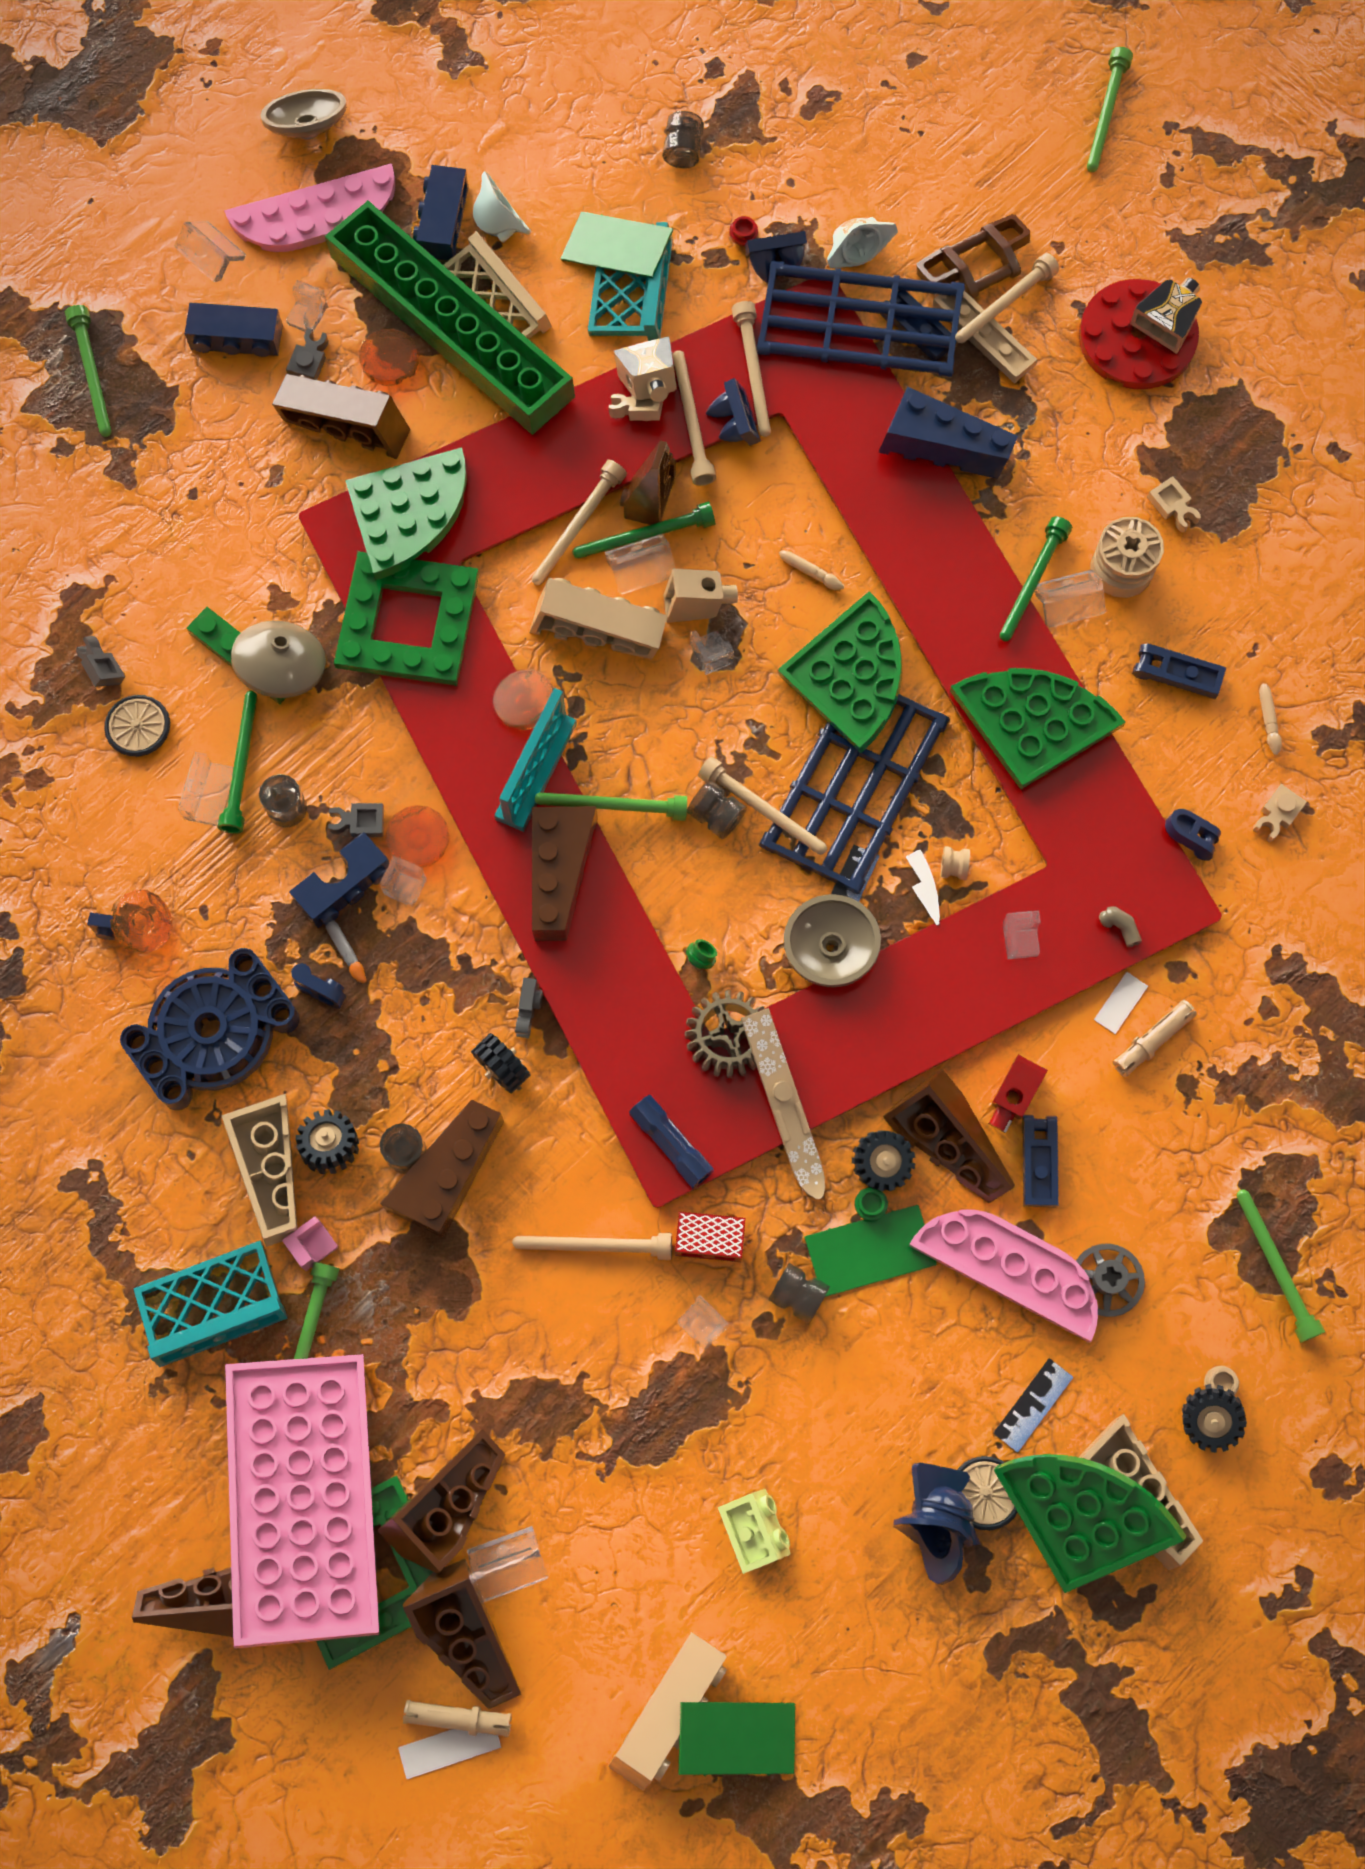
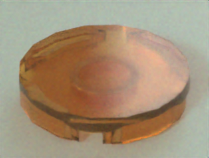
(388, 356)
(522, 698)
(418, 835)
(141, 921)

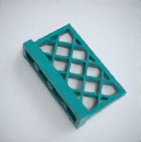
(651, 303)
(536, 763)
(216, 1330)

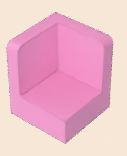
(310, 1243)

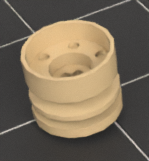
(1127, 556)

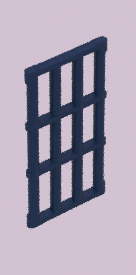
(834, 302)
(855, 813)

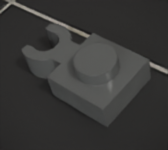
(308, 359)
(362, 818)
(529, 1001)

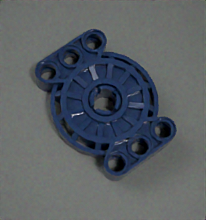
(227, 1055)

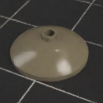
(304, 113)
(278, 659)
(836, 922)

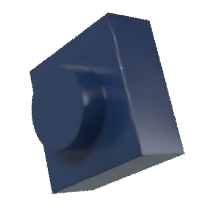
(101, 925)

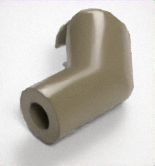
(1124, 922)

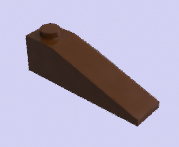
(650, 487)
(946, 1129)
(439, 1515)
(191, 1605)
(457, 1626)

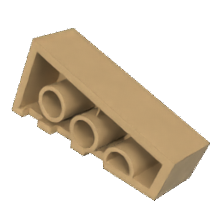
(598, 619)

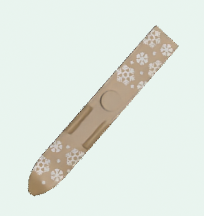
(785, 1102)

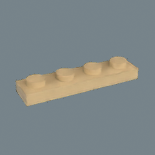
(991, 339)

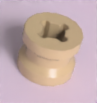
(955, 863)

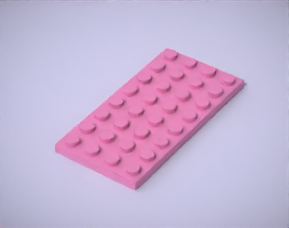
(300, 1501)

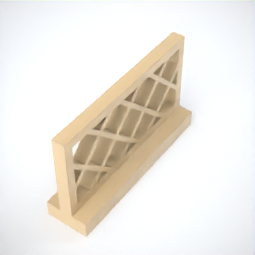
(502, 279)

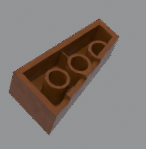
(558, 862)
(443, 1175)

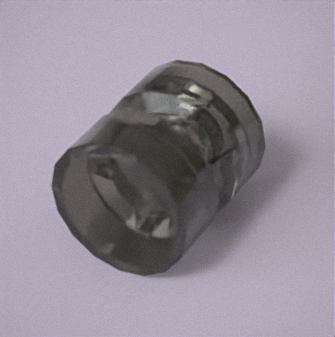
(683, 139)
(283, 800)
(713, 807)
(402, 1147)
(799, 1293)

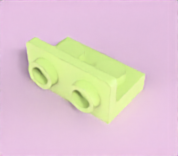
(755, 1530)

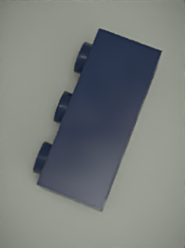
(442, 211)
(233, 329)

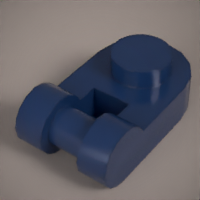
(1184, 827)
(326, 992)

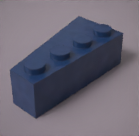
(947, 436)

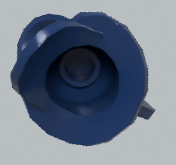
(940, 1520)

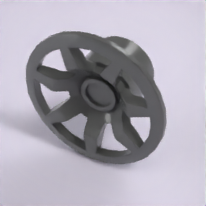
(1112, 1277)

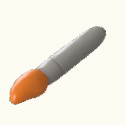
(355, 968)

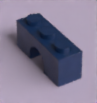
(324, 900)

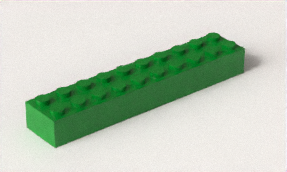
(450, 317)

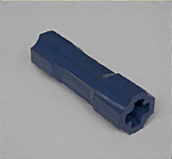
(670, 1140)

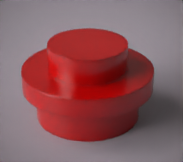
(742, 230)

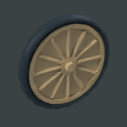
(137, 725)
(986, 1494)

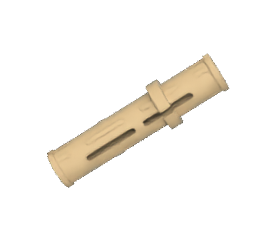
(1145, 1046)
(457, 1718)

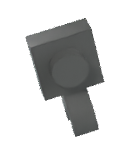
(100, 666)

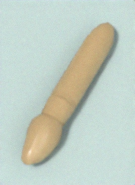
(811, 570)
(1273, 739)

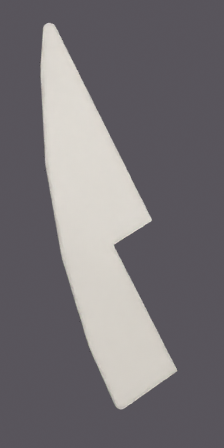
(926, 888)

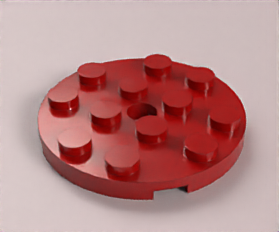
(1116, 353)

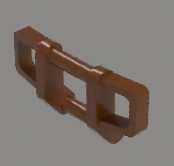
(960, 271)

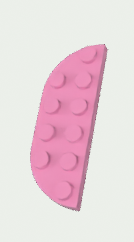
(310, 213)
(1013, 1267)

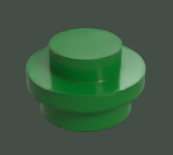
(701, 954)
(871, 1204)

